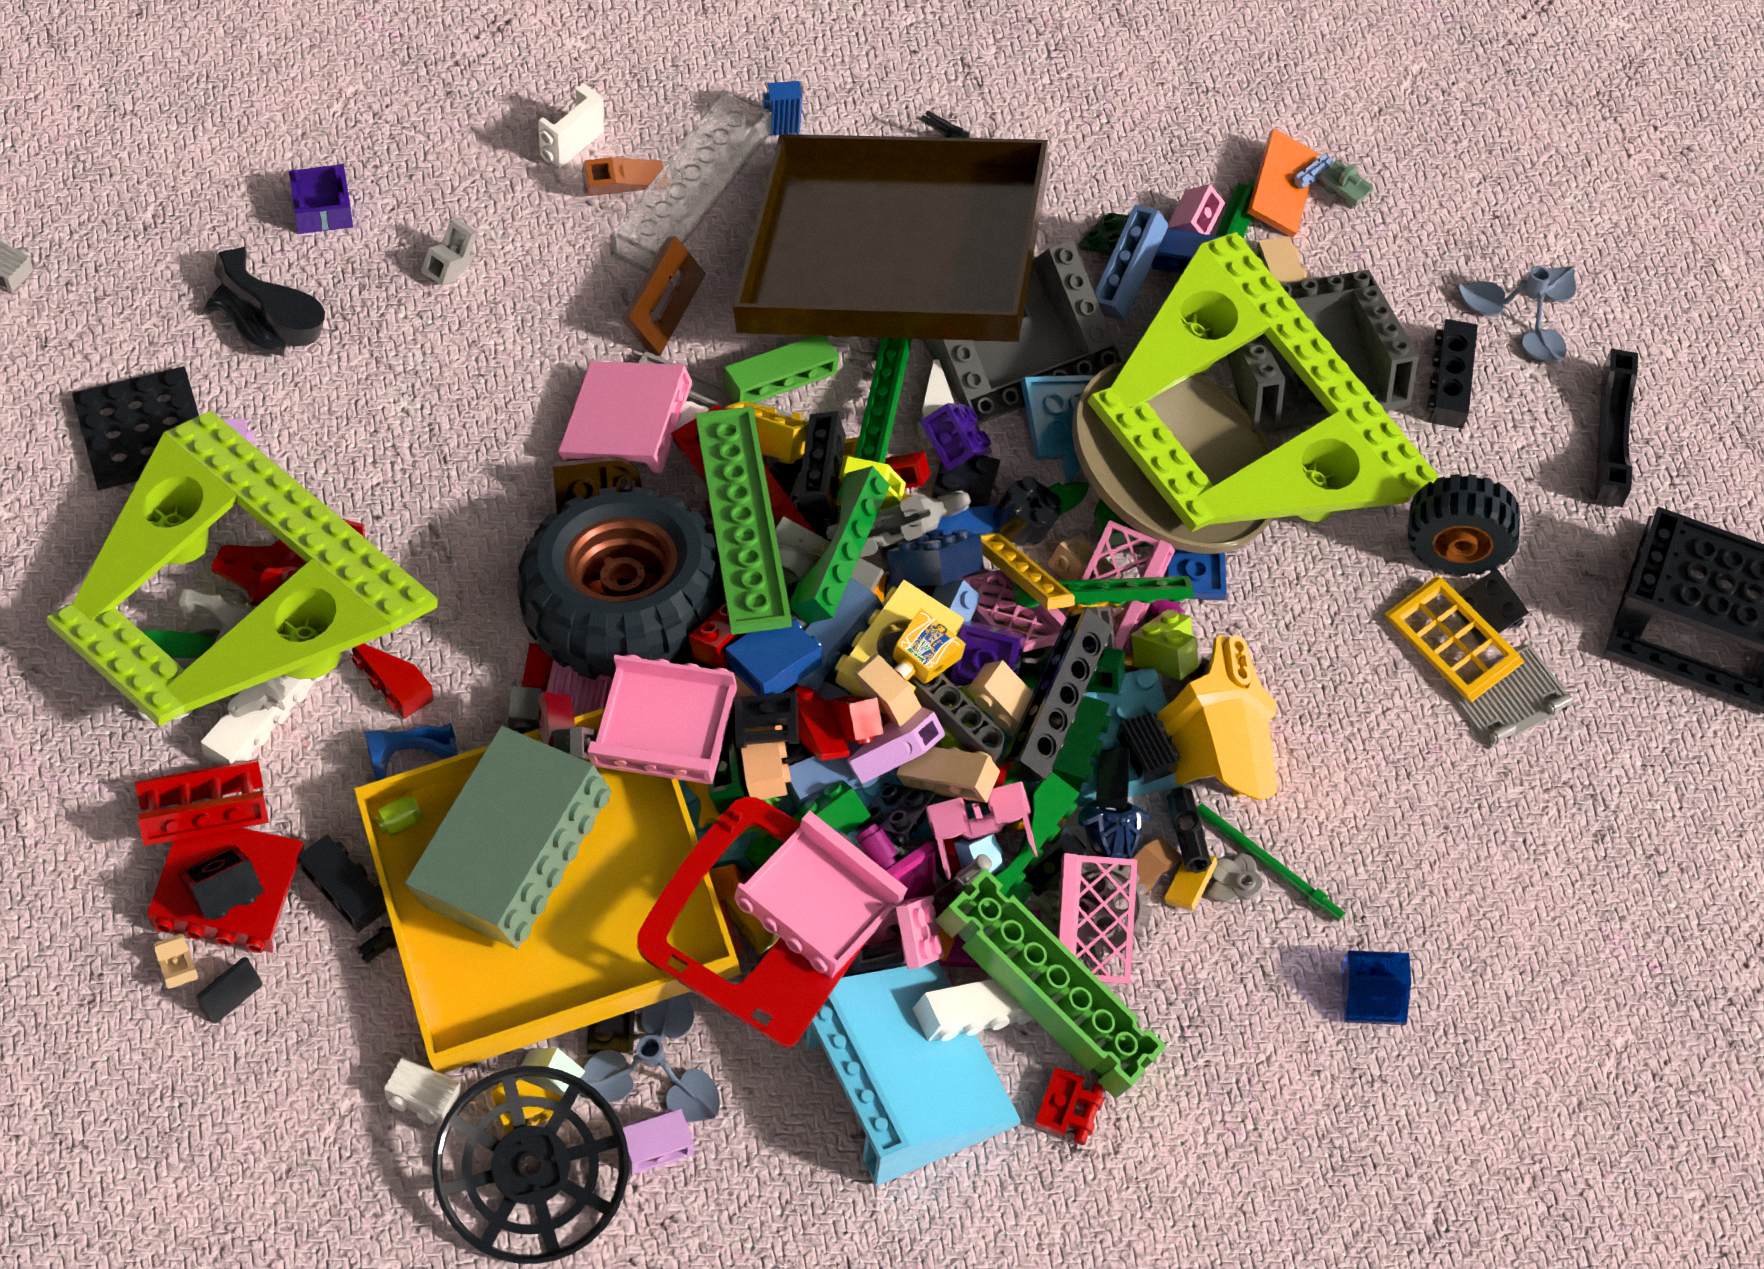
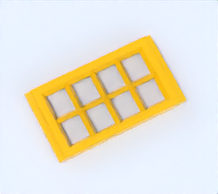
(1489, 676)

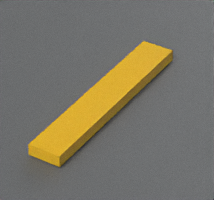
(1025, 572)

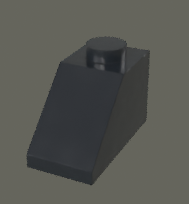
(1048, 867)

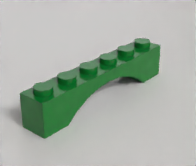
(823, 586)
(1048, 805)

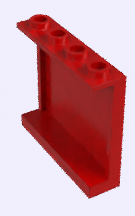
(247, 925)

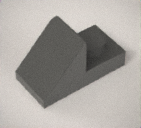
(574, 741)

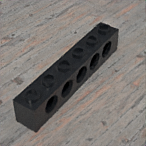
(1057, 695)

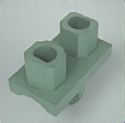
(1346, 182)

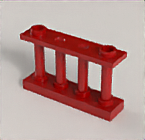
(201, 817)

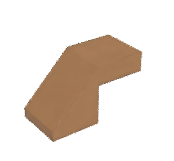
(1155, 860)

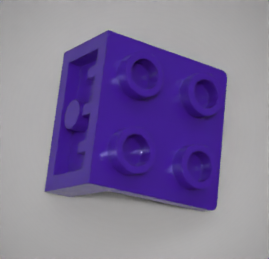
(956, 434)

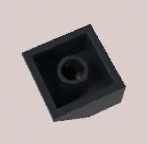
(221, 883)

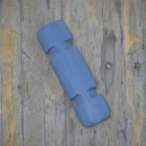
(1312, 172)

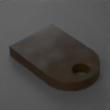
(590, 475)

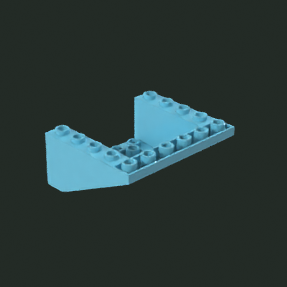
(907, 1092)

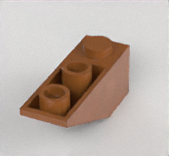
(618, 175)

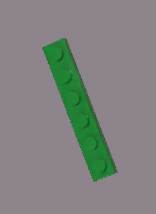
(1118, 590)

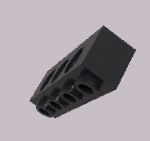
(1453, 373)
(821, 466)

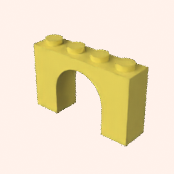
(895, 617)

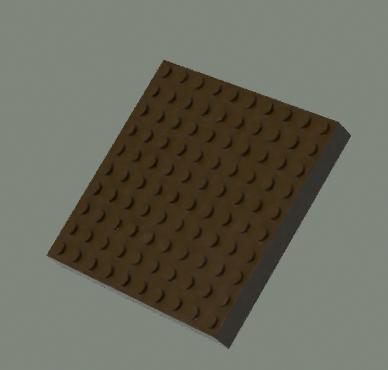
(894, 238)

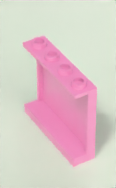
(627, 412)
(664, 719)
(821, 895)

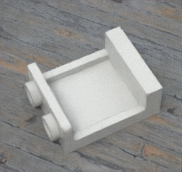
(574, 131)

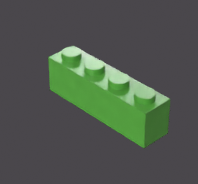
(780, 370)

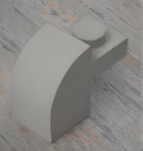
(452, 257)

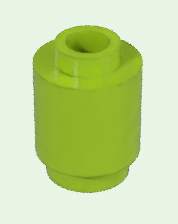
(398, 815)

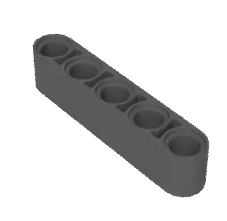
(960, 712)

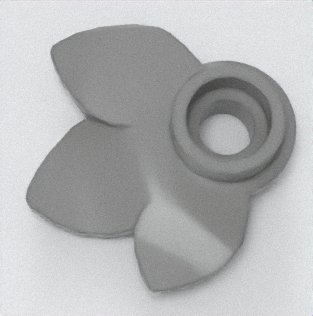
(1230, 879)

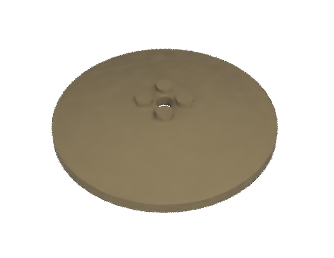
(1208, 427)

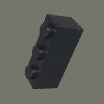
(343, 882)

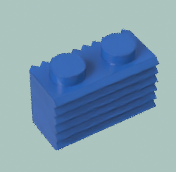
(785, 104)

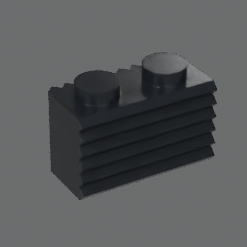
(1149, 748)

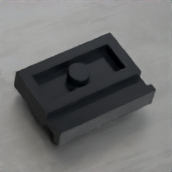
(612, 1034)

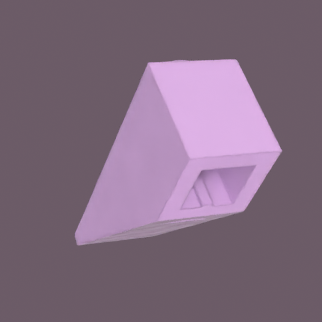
(896, 745)

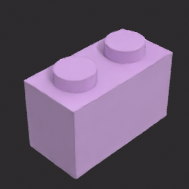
(658, 1140)

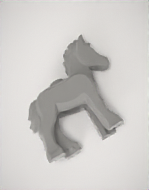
(909, 519)
(222, 620)

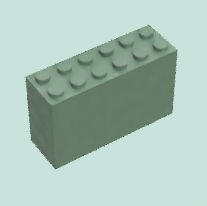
(509, 837)

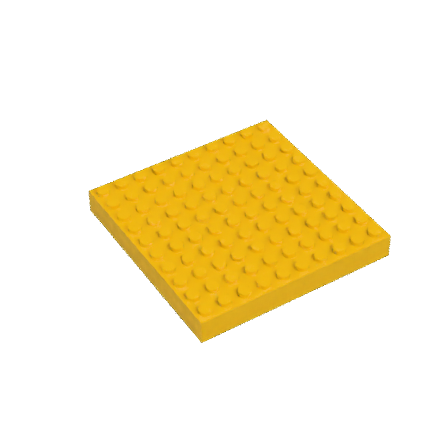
(581, 951)

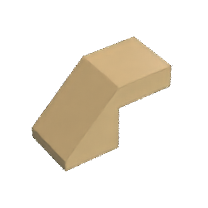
(882, 681)

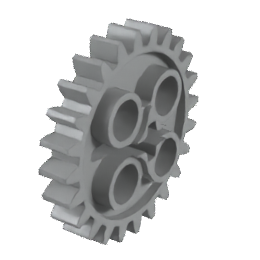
(1117, 936)

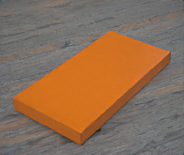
(1274, 195)

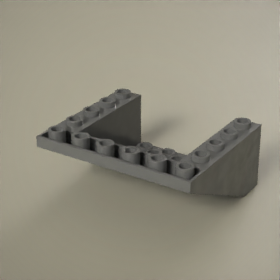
(1361, 330)
(1058, 337)

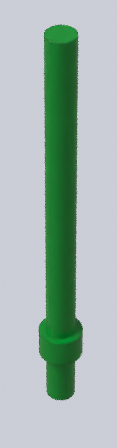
(1316, 897)

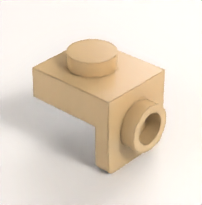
(175, 961)

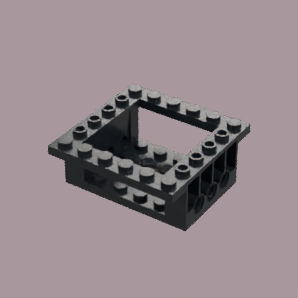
(1664, 585)

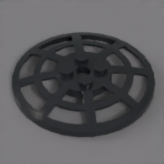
(535, 1142)

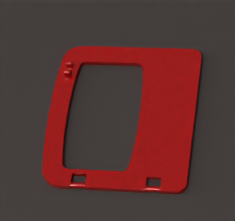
(784, 982)

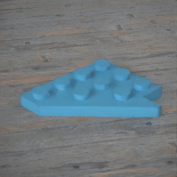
(1050, 413)

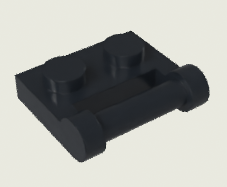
(765, 712)

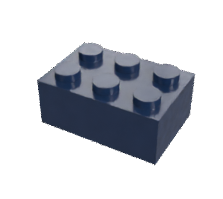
(935, 558)

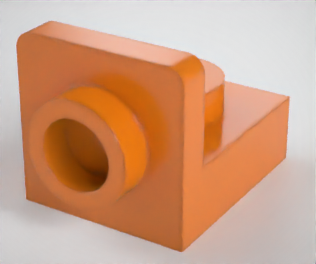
(726, 880)

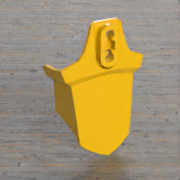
(1224, 724)

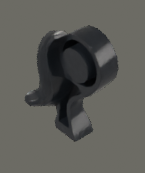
(261, 311)

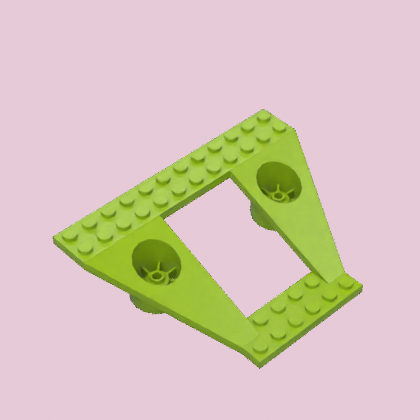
(1337, 465)
(328, 606)

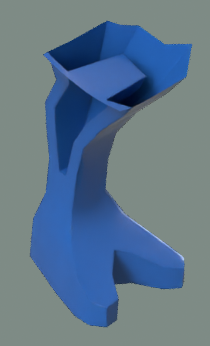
(384, 744)

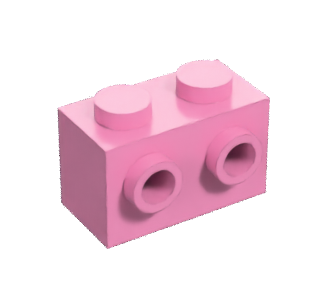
(1197, 210)

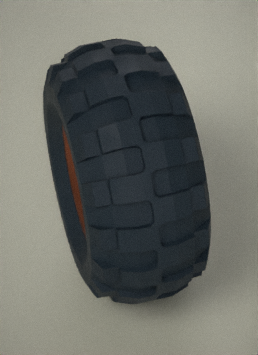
(619, 580)

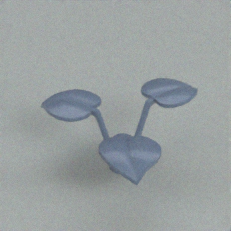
(1554, 283)
(692, 1093)

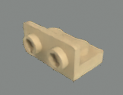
(1073, 558)

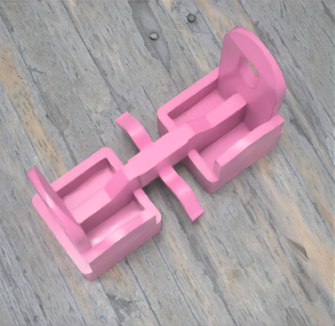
(952, 818)

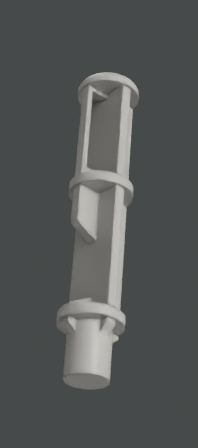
(962, 879)

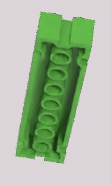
(1051, 983)

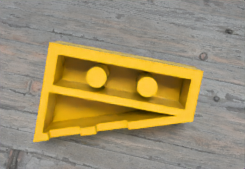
(778, 434)

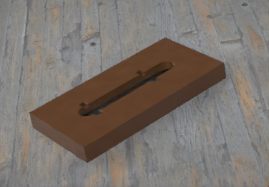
(638, 313)

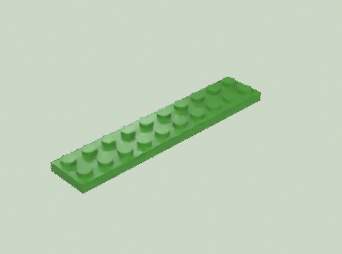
(743, 521)

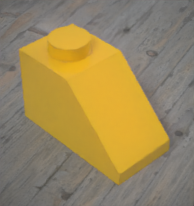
(532, 1115)

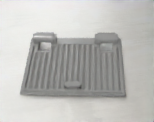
(1515, 701)

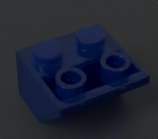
(1376, 987)

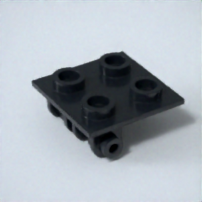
(1495, 603)
(898, 811)

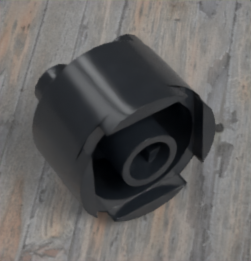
(1027, 511)

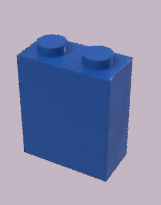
(774, 658)

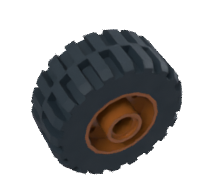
(1464, 525)

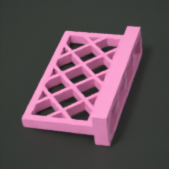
(1155, 567)
(1041, 620)
(1069, 910)

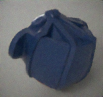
(1113, 831)

